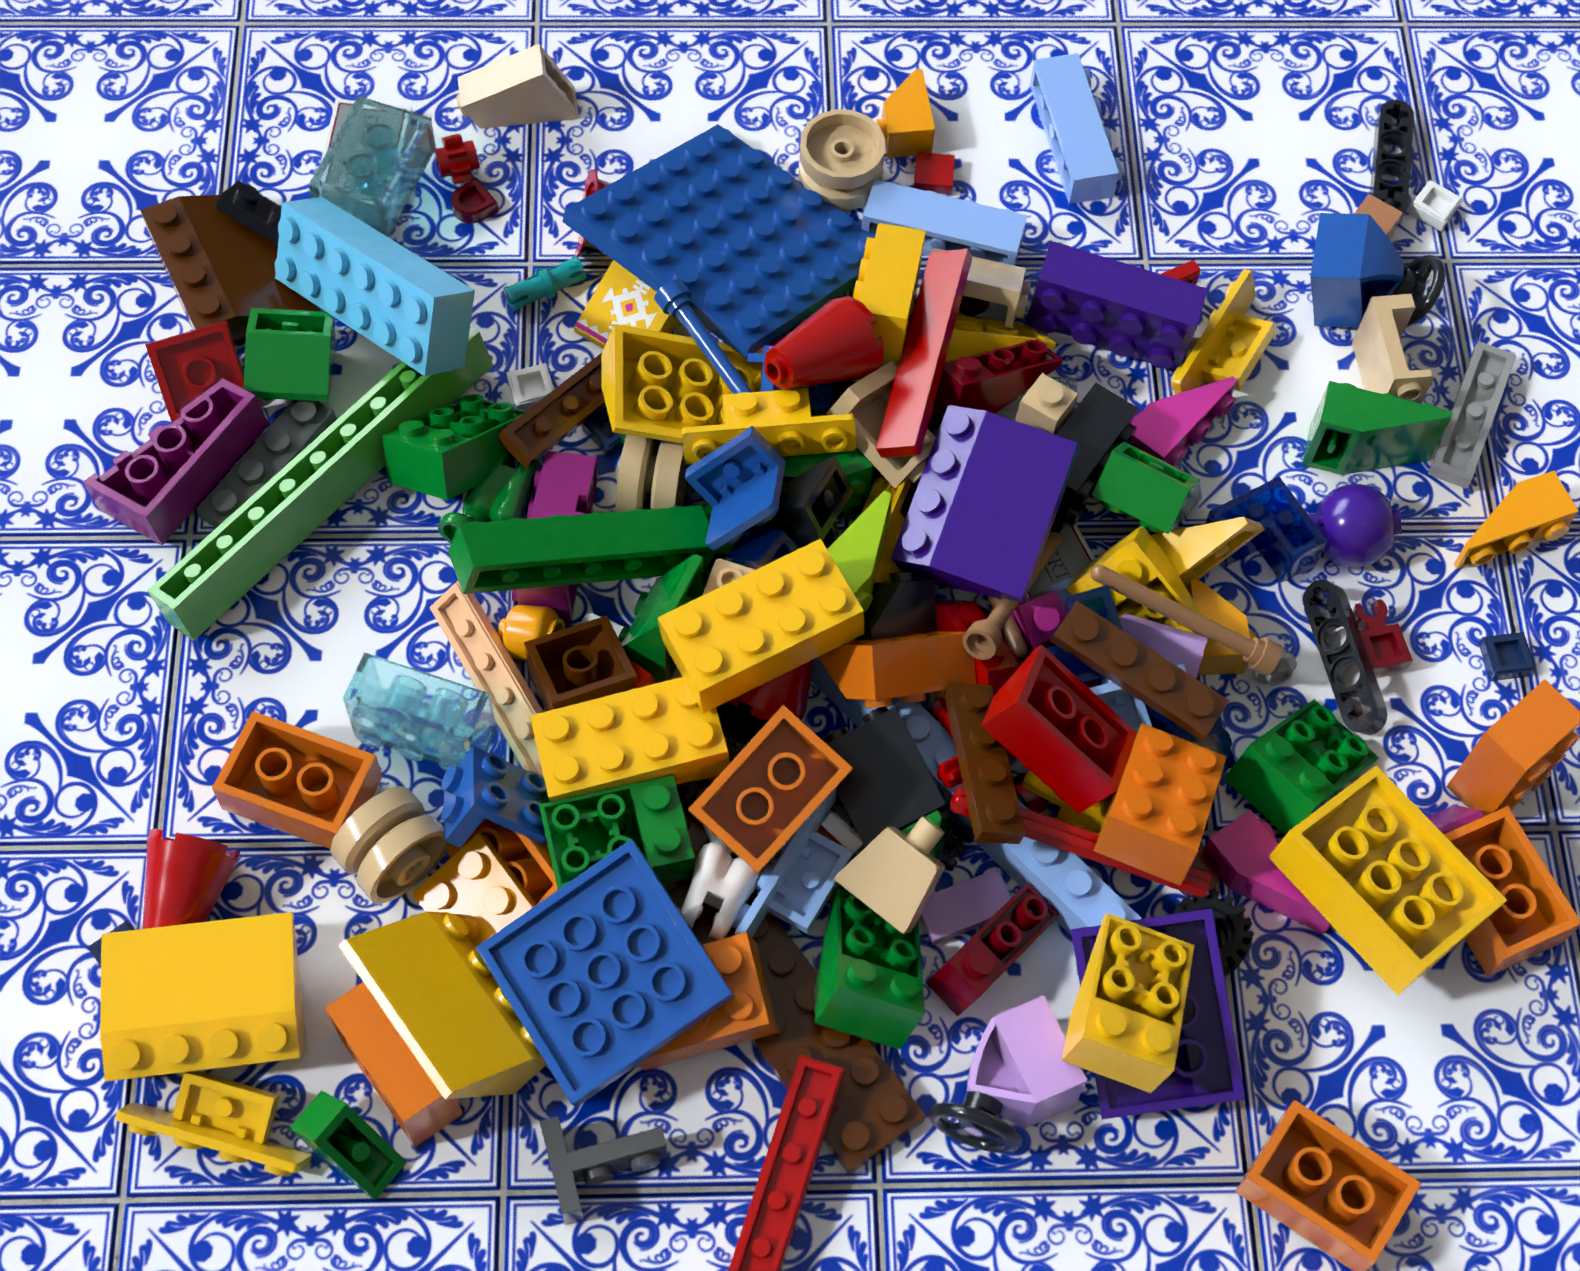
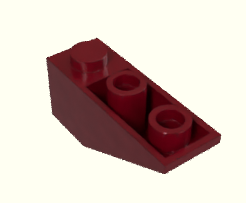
(994, 377)
(992, 949)

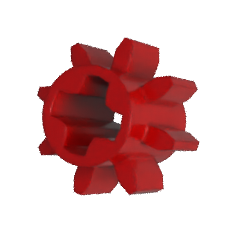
(456, 158)

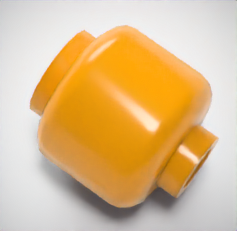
(525, 624)

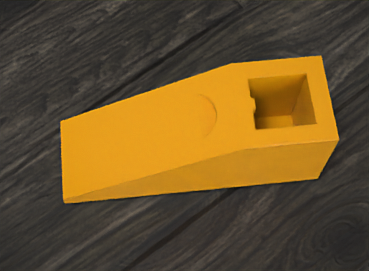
(1529, 513)

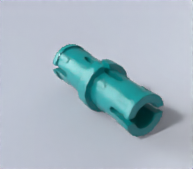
(544, 283)

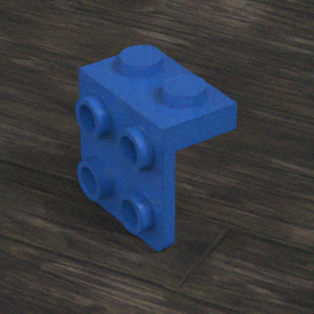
(740, 484)
(494, 790)

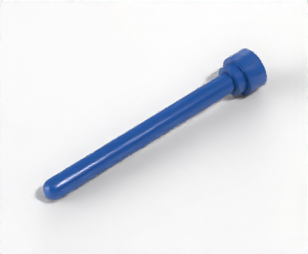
(675, 300)

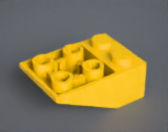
(1145, 563)
(1130, 1005)

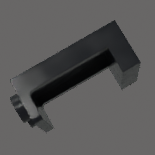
(888, 775)

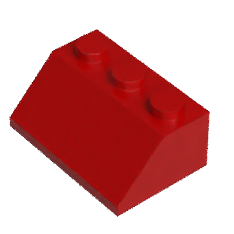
(1060, 730)

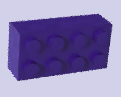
(1115, 306)

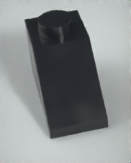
(812, 502)
(900, 607)

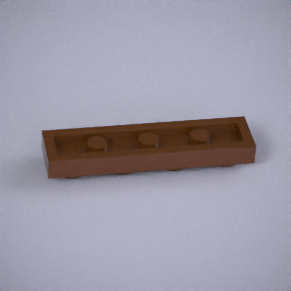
(555, 415)
(1139, 670)
(983, 767)

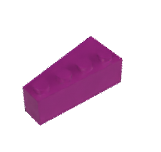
(180, 462)
(562, 487)

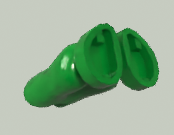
(497, 497)

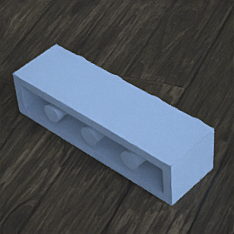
(1075, 128)
(948, 221)

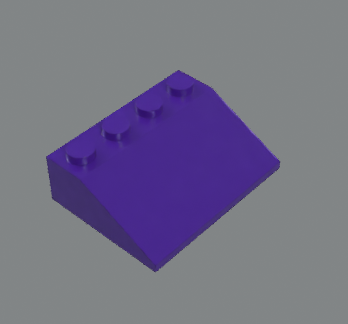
(985, 504)
(1206, 1052)

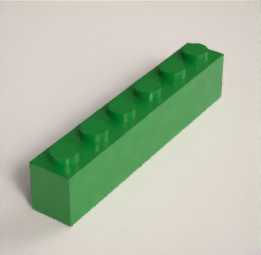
(577, 548)

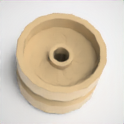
(841, 157)
(648, 473)
(389, 844)

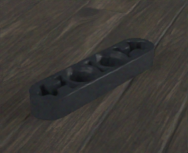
(1390, 163)
(1338, 659)

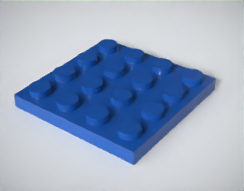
(604, 973)

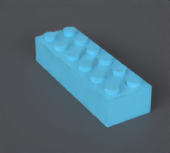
(374, 285)

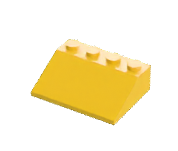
(665, 383)
(1386, 879)
(200, 996)
(446, 1005)

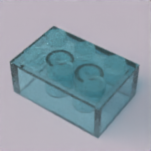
(375, 162)
(417, 712)

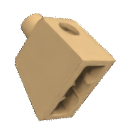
(896, 873)

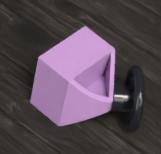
(1013, 1076)

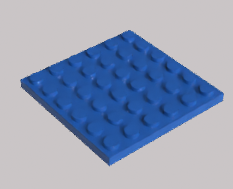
(735, 233)

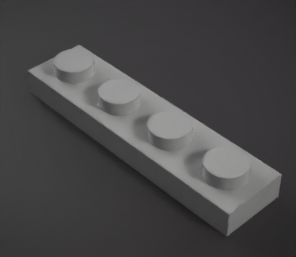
(1472, 415)

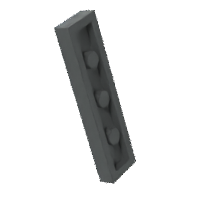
(276, 447)

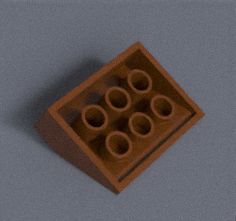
(217, 264)

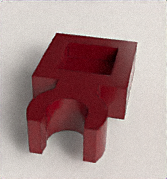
(1382, 642)

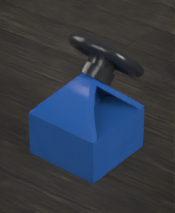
(1360, 262)

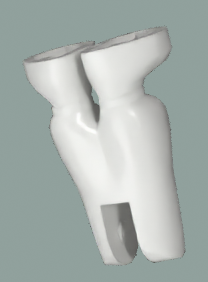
(721, 884)

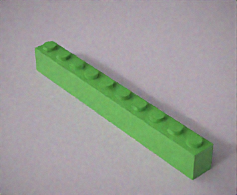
(304, 493)

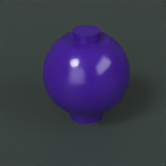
(1357, 525)

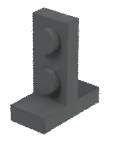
(596, 1162)

